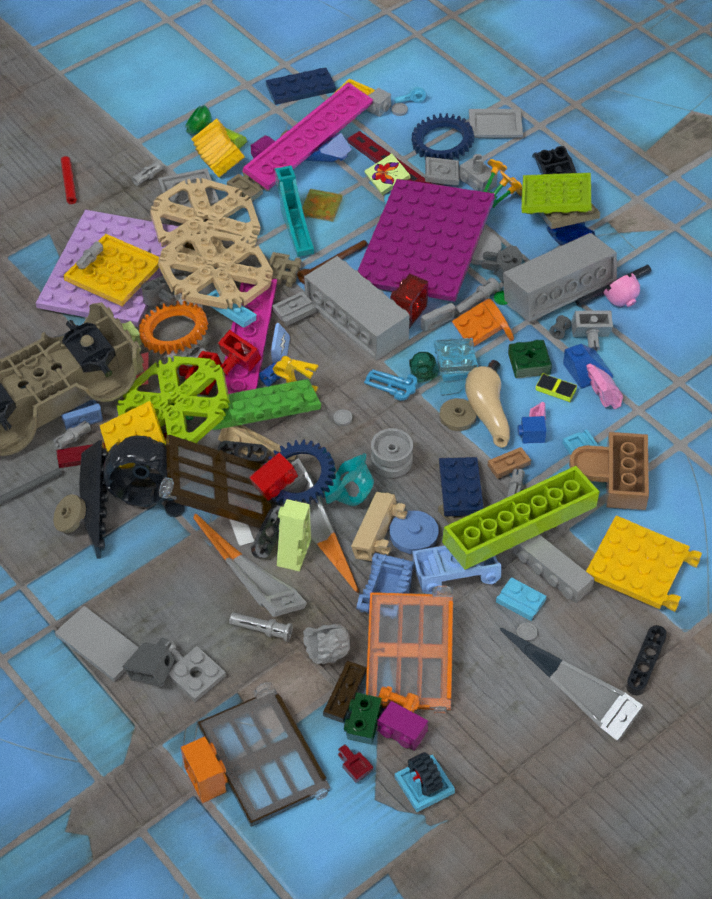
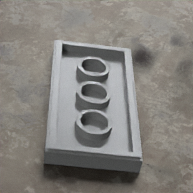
(97, 642)

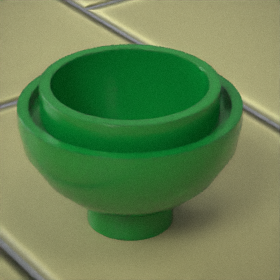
(198, 120)

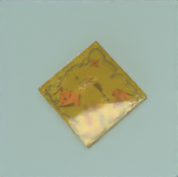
(322, 205)

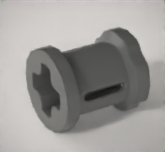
(560, 327)

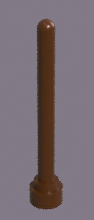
(300, 274)

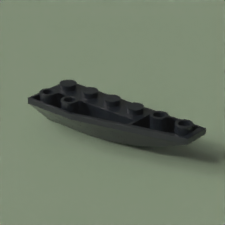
(94, 494)

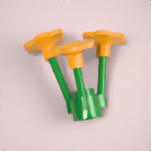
(515, 185)

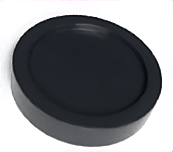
(174, 509)

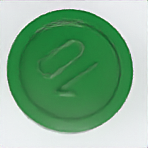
(499, 298)

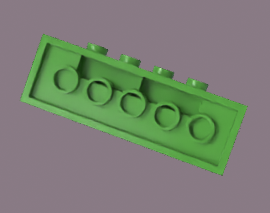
(269, 403)

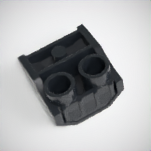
(554, 161)

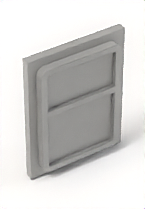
(496, 123)

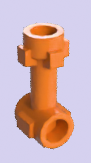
(409, 702)

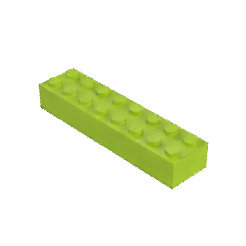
(520, 517)

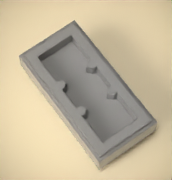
(437, 317)

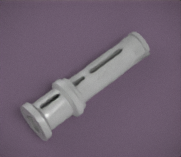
(482, 293)
(270, 627)

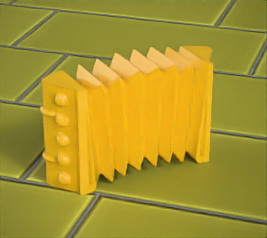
(216, 148)

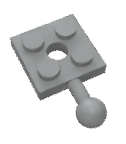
(193, 661)

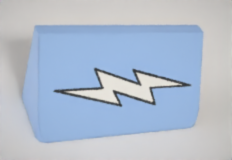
(280, 343)

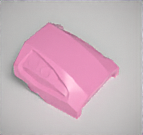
(605, 385)

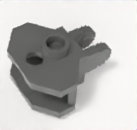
(502, 261)

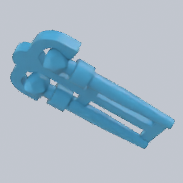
(395, 381)

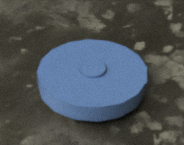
(414, 532)

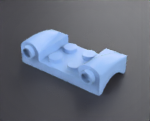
(439, 565)

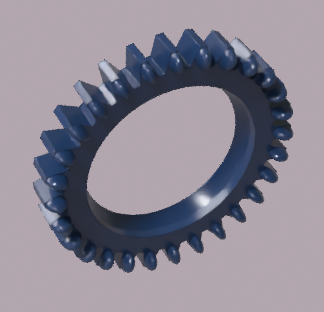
(422, 129)
(327, 472)

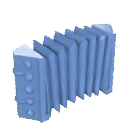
(386, 576)

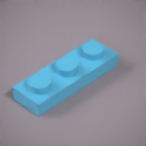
(239, 315)

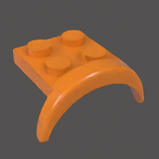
(482, 322)

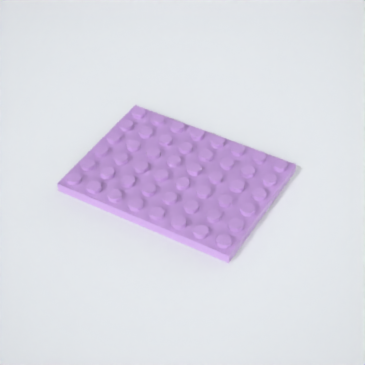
(73, 300)

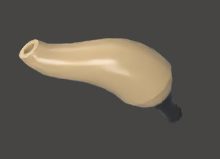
(483, 394)

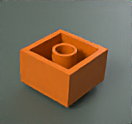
(204, 769)

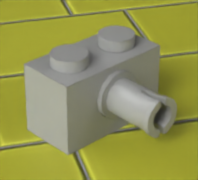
(476, 173)
(592, 325)

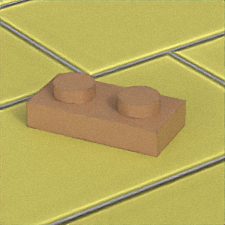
(508, 462)

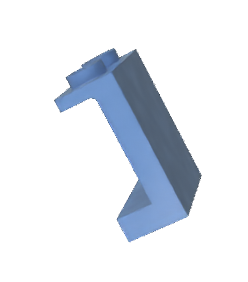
(86, 412)

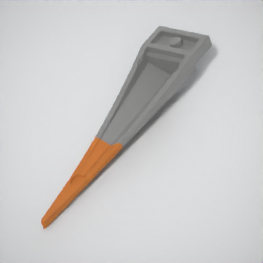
(321, 527)
(264, 587)

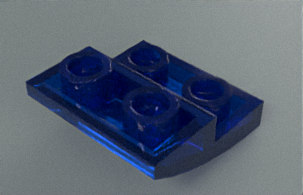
(569, 233)

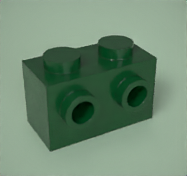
(364, 718)

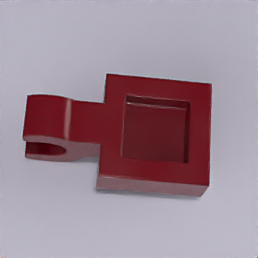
(355, 765)

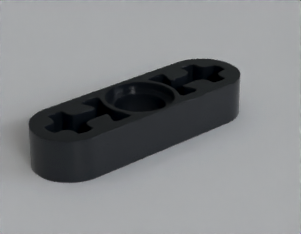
(238, 446)
(267, 547)

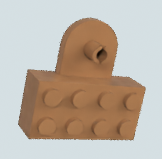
(621, 466)

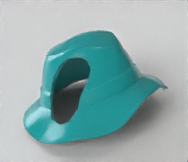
(357, 473)

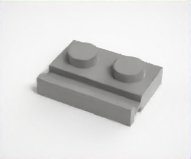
(294, 308)

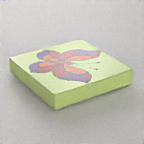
(385, 173)

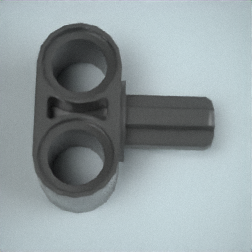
(157, 292)

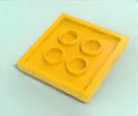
(135, 422)

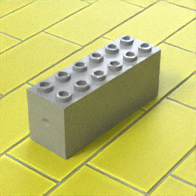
(560, 276)
(357, 308)

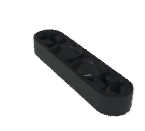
(648, 660)

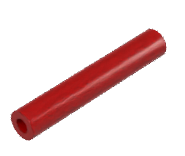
(68, 180)

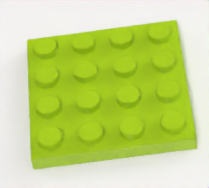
(556, 193)

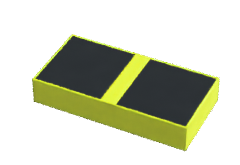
(556, 387)

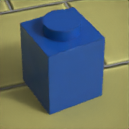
(532, 429)

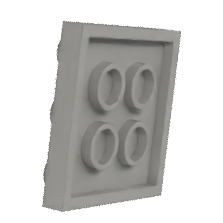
(182, 197)

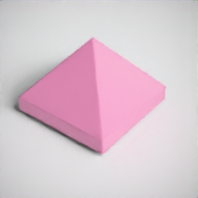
(538, 410)

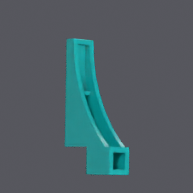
(292, 210)

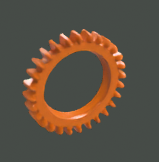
(192, 311)

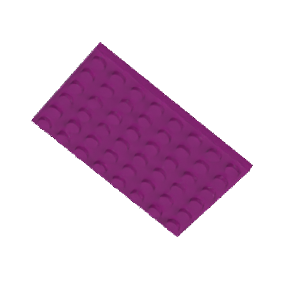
(426, 234)

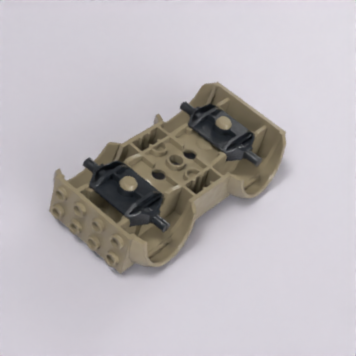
(96, 365)

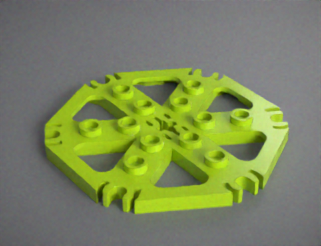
(183, 395)

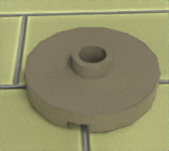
(457, 414)
(69, 513)

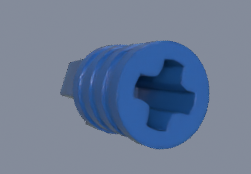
(267, 373)

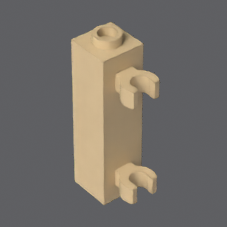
(375, 526)

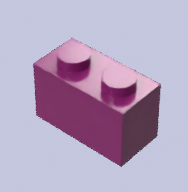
(402, 726)

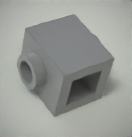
(380, 103)

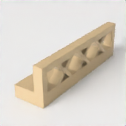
(243, 434)

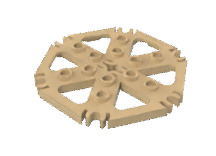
(193, 217)
(223, 277)

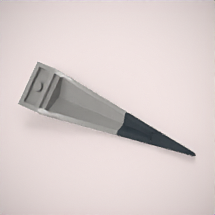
(602, 702)

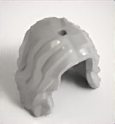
(326, 643)

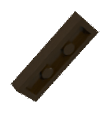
(344, 691)

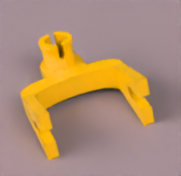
(286, 367)

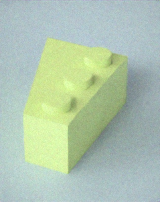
(293, 534)

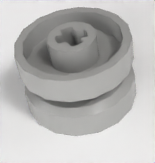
(391, 453)

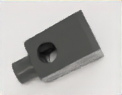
(150, 663)

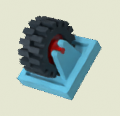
(424, 781)

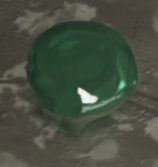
(423, 366)

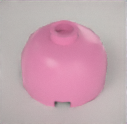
(623, 291)

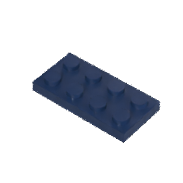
(300, 86)
(460, 486)

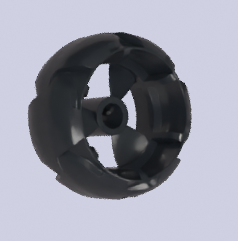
(122, 482)

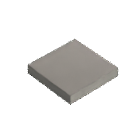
(442, 171)

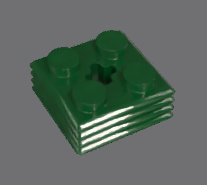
(529, 358)

